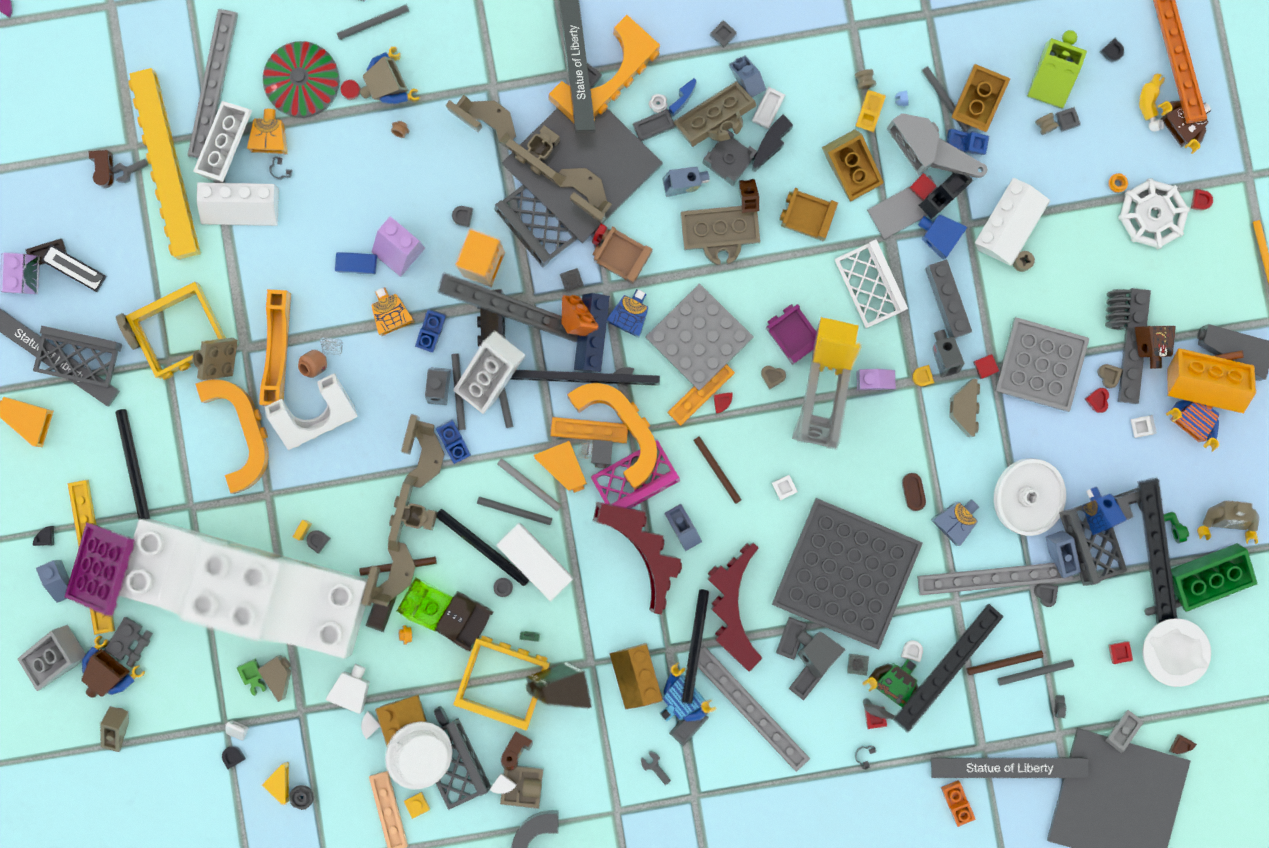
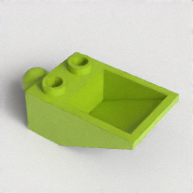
(1055, 74)

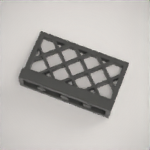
(524, 234)
(76, 340)
(1088, 564)
(470, 762)

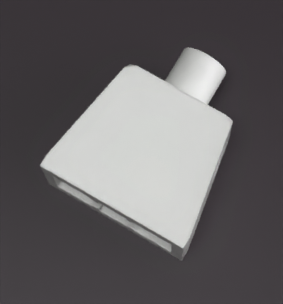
(350, 690)

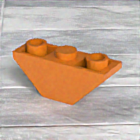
(576, 316)

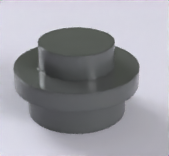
(503, 587)

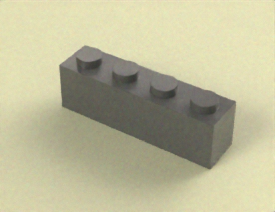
(948, 299)

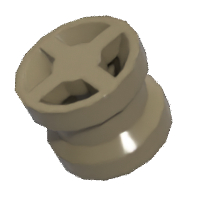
(865, 79)
(1047, 123)
(1021, 264)

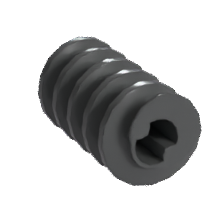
(1117, 309)

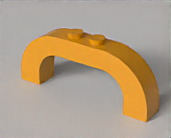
(639, 427)
(252, 429)

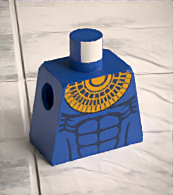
(630, 314)
(1102, 512)

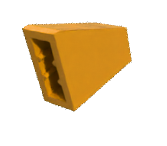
(26, 419)
(563, 466)

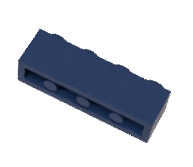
(591, 347)

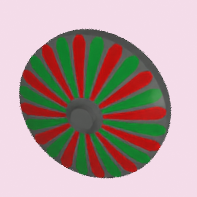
(301, 79)

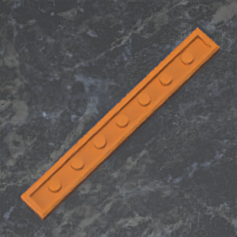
(1180, 61)

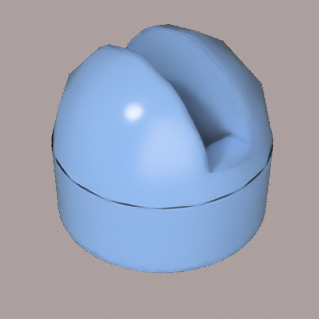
(903, 98)

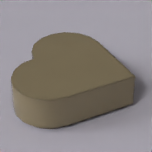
(1110, 375)
(772, 376)

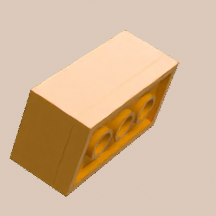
(480, 258)
(1211, 380)

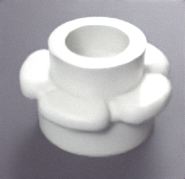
(658, 98)

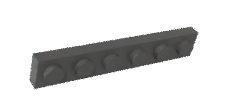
(1131, 362)

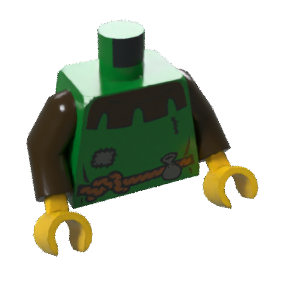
(894, 681)

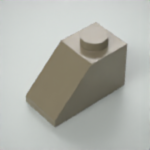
(277, 676)
(114, 728)

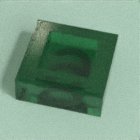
(530, 636)

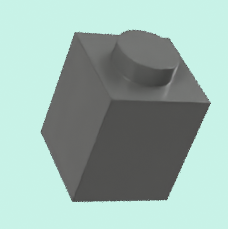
(601, 453)

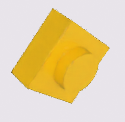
(416, 805)

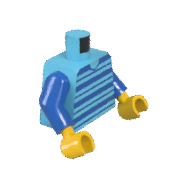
(673, 698)

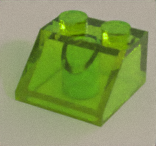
(424, 604)

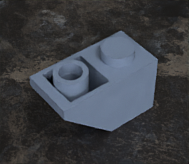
(748, 76)

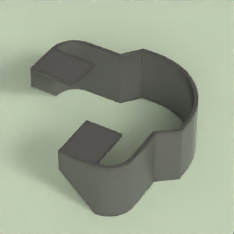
(279, 161)
(866, 764)

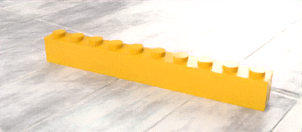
(164, 163)

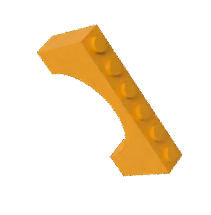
(637, 51)

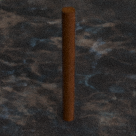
(718, 471)
(387, 567)
(1004, 662)

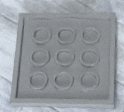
(699, 337)
(1042, 364)

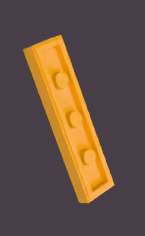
(695, 399)
(589, 430)

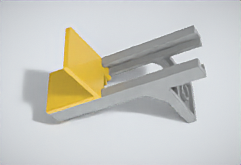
(837, 349)

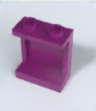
(792, 333)

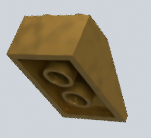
(980, 97)
(853, 164)

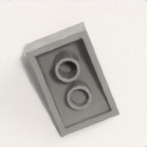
(52, 657)

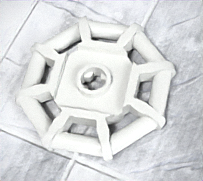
(1143, 216)

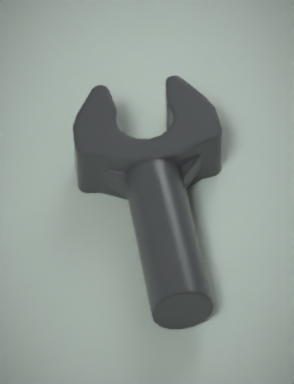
(128, 170)
(655, 767)

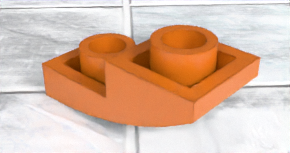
(958, 803)

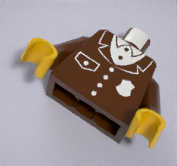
(1185, 134)

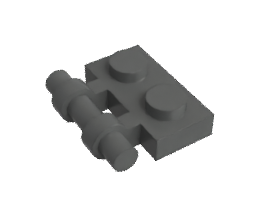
(123, 639)

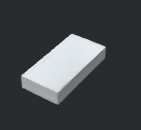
(768, 108)

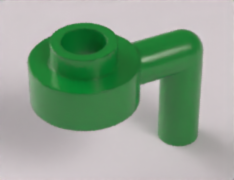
(1179, 531)

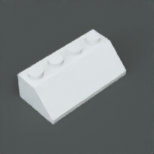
(222, 141)
(238, 204)
(1012, 222)

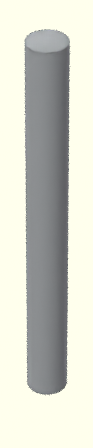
(530, 485)

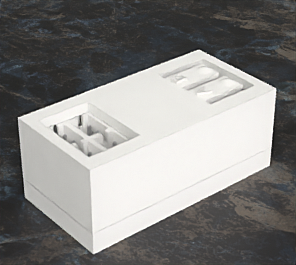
(535, 561)

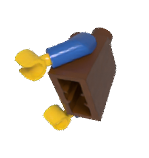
(104, 673)

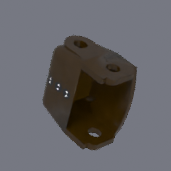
(463, 620)

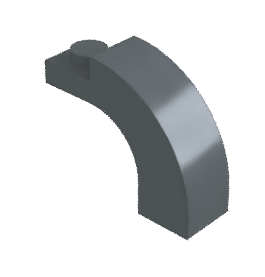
(537, 824)

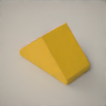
(278, 784)

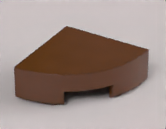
(1182, 745)

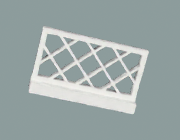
(886, 276)

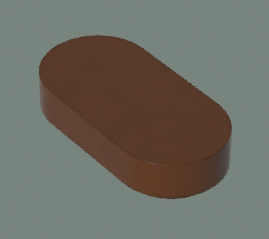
(913, 491)

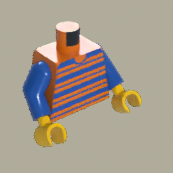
(1198, 421)

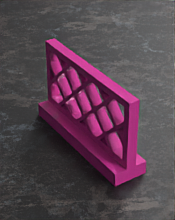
(643, 493)

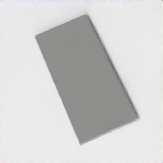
(897, 212)

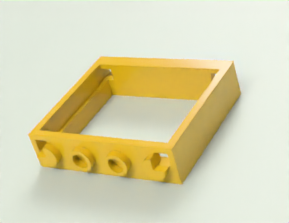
(159, 305)
(489, 711)

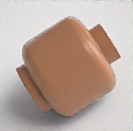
(312, 363)

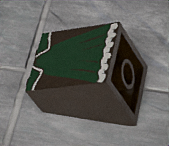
(560, 686)

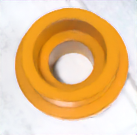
(1123, 182)
(405, 634)

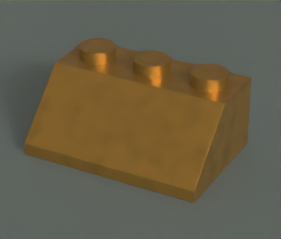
(636, 676)
(399, 714)

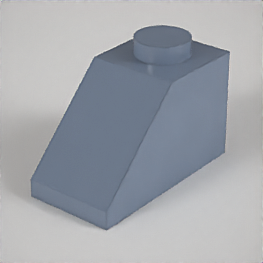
(683, 527)
(1063, 553)
(54, 579)

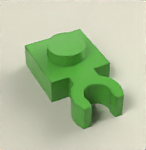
(250, 674)

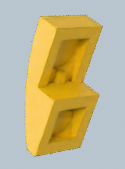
(870, 110)

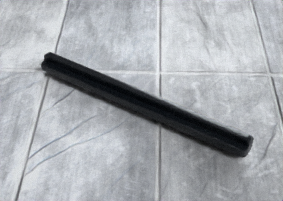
(132, 464)
(482, 547)
(695, 646)

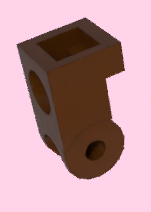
(103, 172)
(749, 196)
(513, 751)

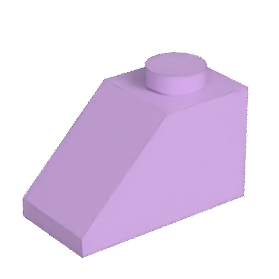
(875, 379)

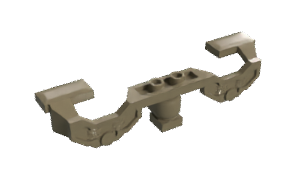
(538, 149)
(411, 515)

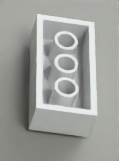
(489, 372)

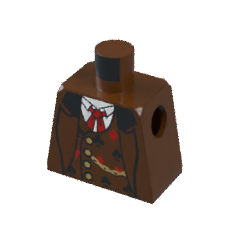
(1155, 343)

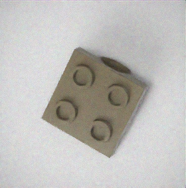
(215, 358)
(528, 787)

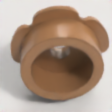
(399, 129)

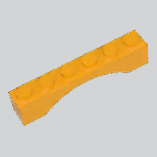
(274, 373)

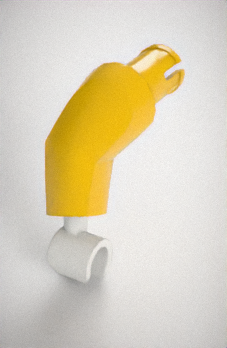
(1147, 102)

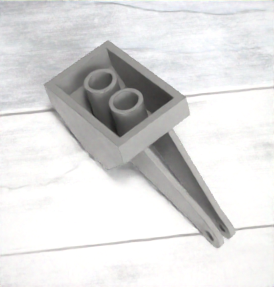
(924, 148)

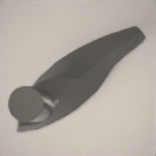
(876, 710)

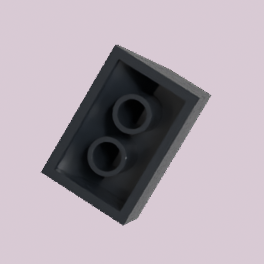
(489, 323)

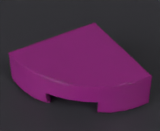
(6, 7)

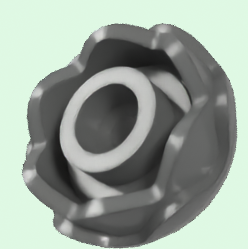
(299, 803)

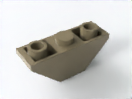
(965, 407)

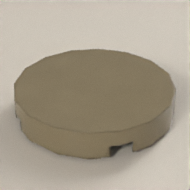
(127, 331)

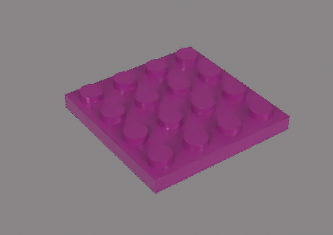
(99, 569)

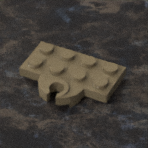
(716, 115)
(719, 231)

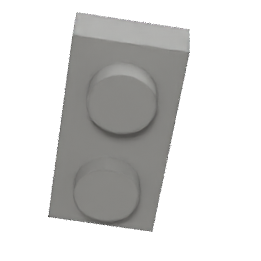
(1124, 731)

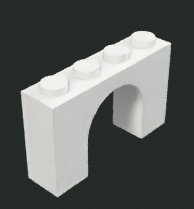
(298, 431)

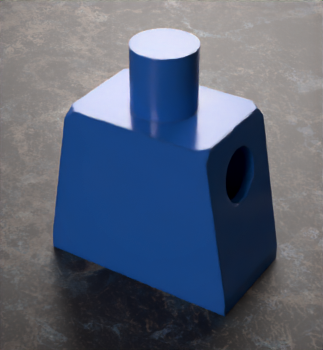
(941, 234)

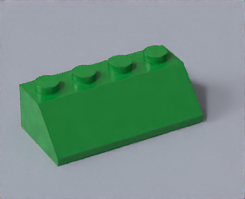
(1213, 577)

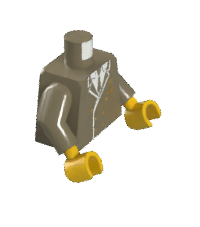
(1233, 516)

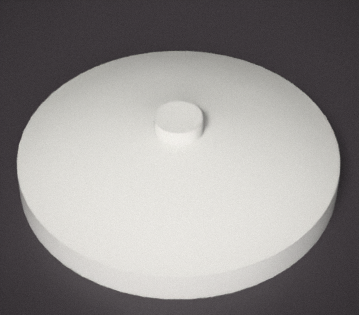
(1029, 496)

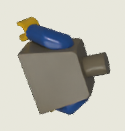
(385, 81)

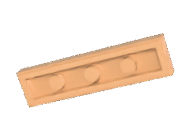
(388, 810)

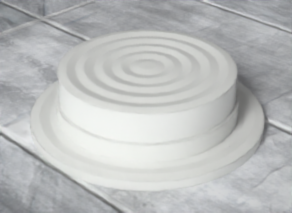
(1176, 652)
(418, 755)

